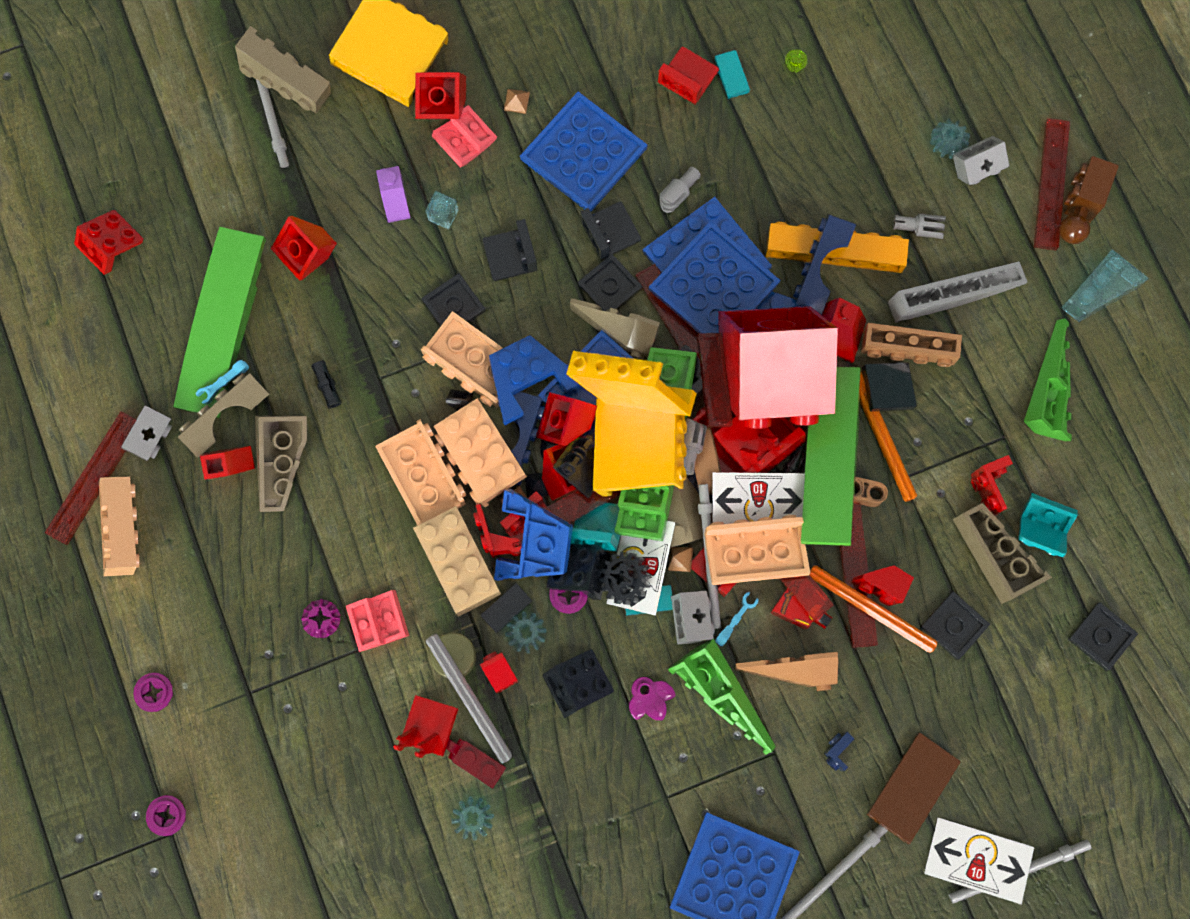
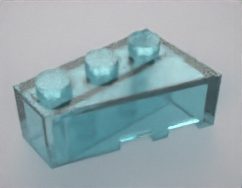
(1104, 285)

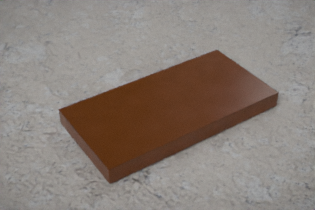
(913, 788)

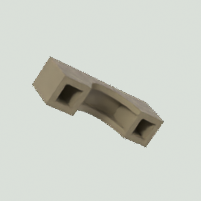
(200, 435)

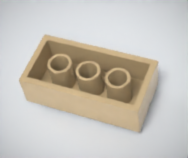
(457, 561)

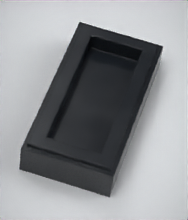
(507, 606)

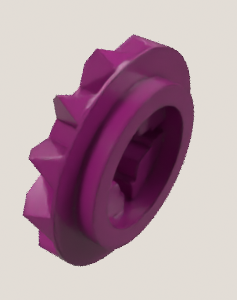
(561, 603)
(328, 626)
(144, 686)
(156, 822)

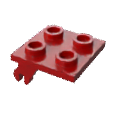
(747, 444)
(495, 543)
(427, 727)

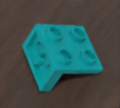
(598, 527)

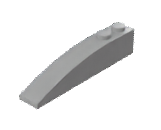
(955, 291)

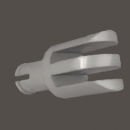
(678, 190)
(918, 224)
(694, 443)

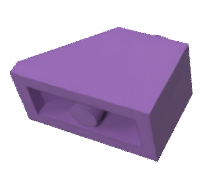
(393, 194)

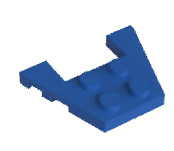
(521, 367)
(543, 544)

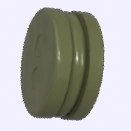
(461, 651)

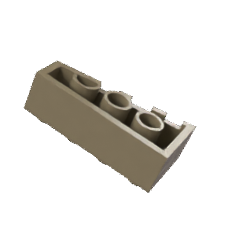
(281, 72)
(998, 554)

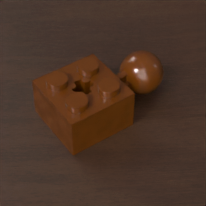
(1087, 198)

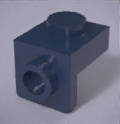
(838, 745)

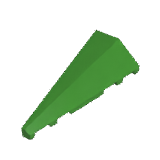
(1048, 406)
(712, 677)

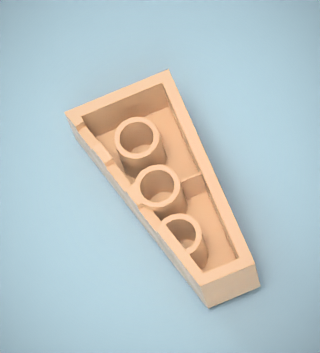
(118, 526)

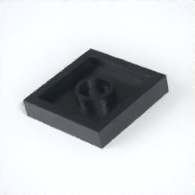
(610, 284)
(453, 296)
(889, 386)
(955, 625)
(1103, 636)

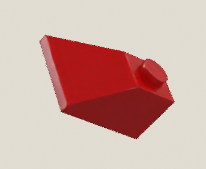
(439, 95)
(302, 246)
(850, 326)
(565, 419)
(555, 484)

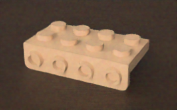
(464, 355)
(479, 452)
(421, 473)
(756, 550)

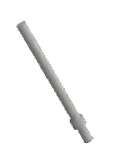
(278, 143)
(705, 508)
(871, 838)
(1063, 854)

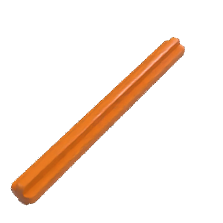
(887, 446)
(873, 609)

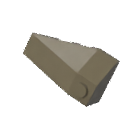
(631, 333)
(278, 455)
(685, 514)

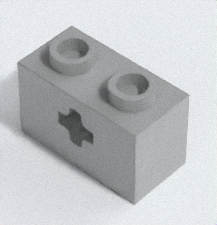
(981, 160)
(147, 419)
(689, 629)

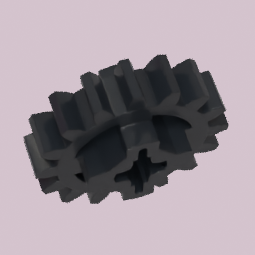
(630, 567)

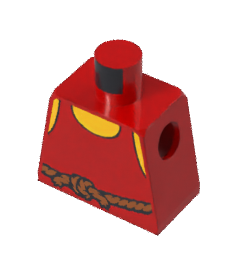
(791, 611)

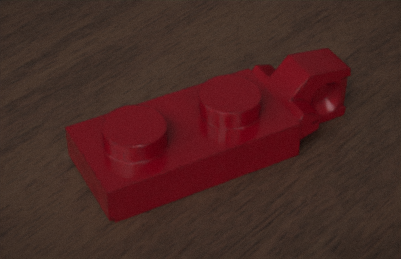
(475, 762)

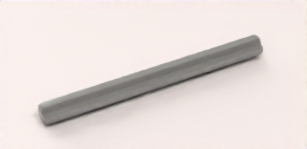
(468, 698)

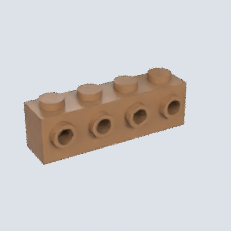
(911, 344)

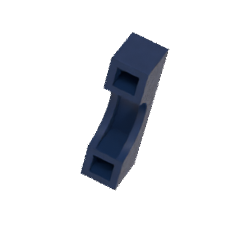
(833, 234)
(533, 410)

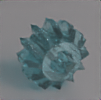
(949, 138)
(533, 629)
(464, 817)

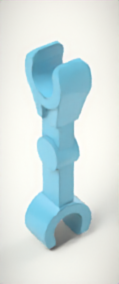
(237, 369)
(726, 633)

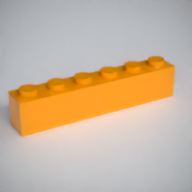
(863, 251)

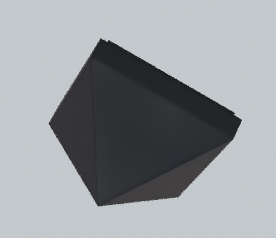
(458, 399)
(535, 483)

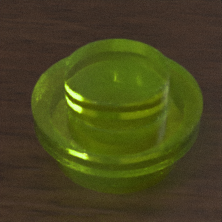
(796, 60)

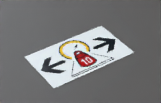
(757, 496)
(655, 556)
(979, 860)

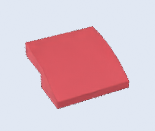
(464, 137)
(377, 620)

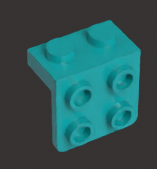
(1046, 524)

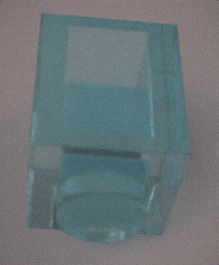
(441, 210)

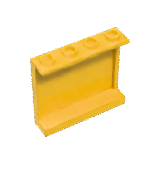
(387, 46)
(629, 383)
(637, 449)

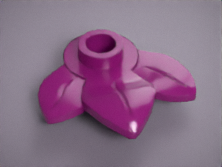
(652, 701)

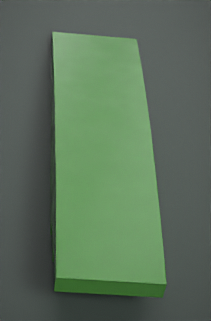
(220, 315)
(832, 466)
(646, 510)

